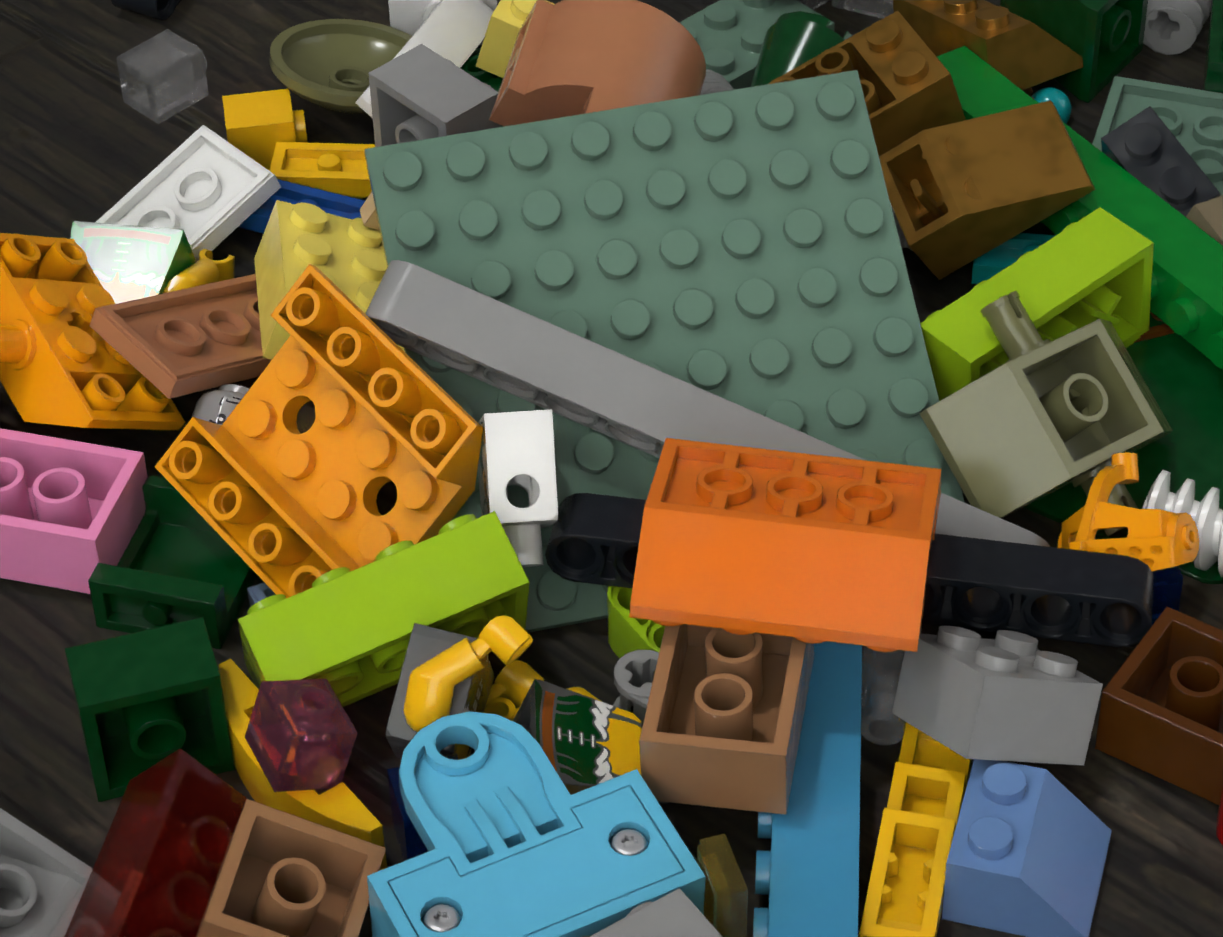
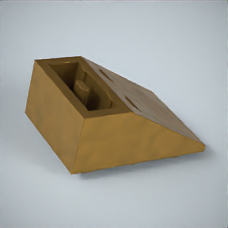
(899, 78)
(981, 182)

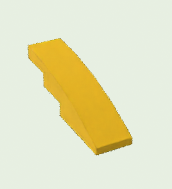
(915, 839)

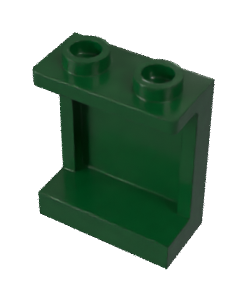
(171, 572)

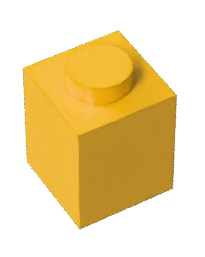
(260, 120)

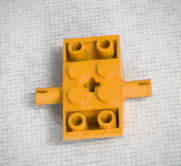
(52, 357)

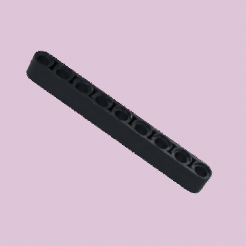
(967, 582)

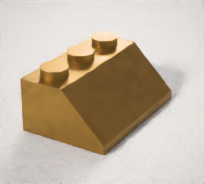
(993, 33)

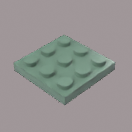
(1188, 113)

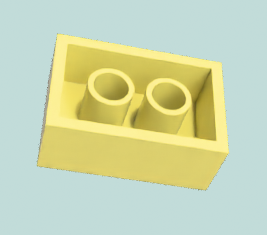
(304, 236)

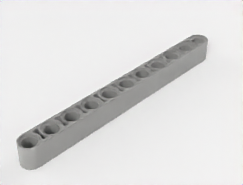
(597, 383)

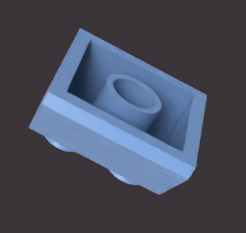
(1024, 855)

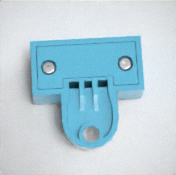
(519, 849)

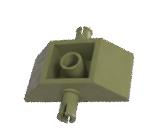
(1044, 414)

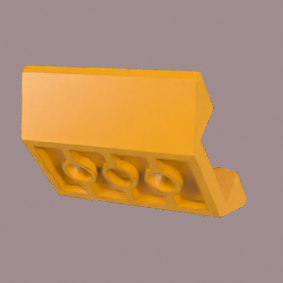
(310, 498)

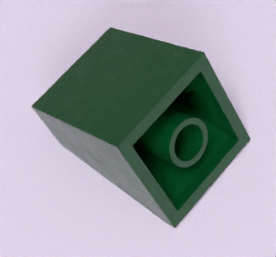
(1098, 30)

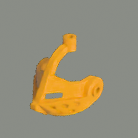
(1153, 536)

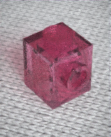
(300, 734)

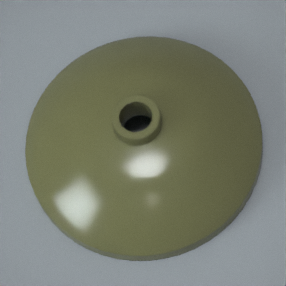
(332, 59)

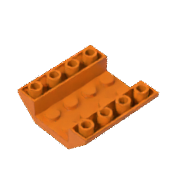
(787, 545)

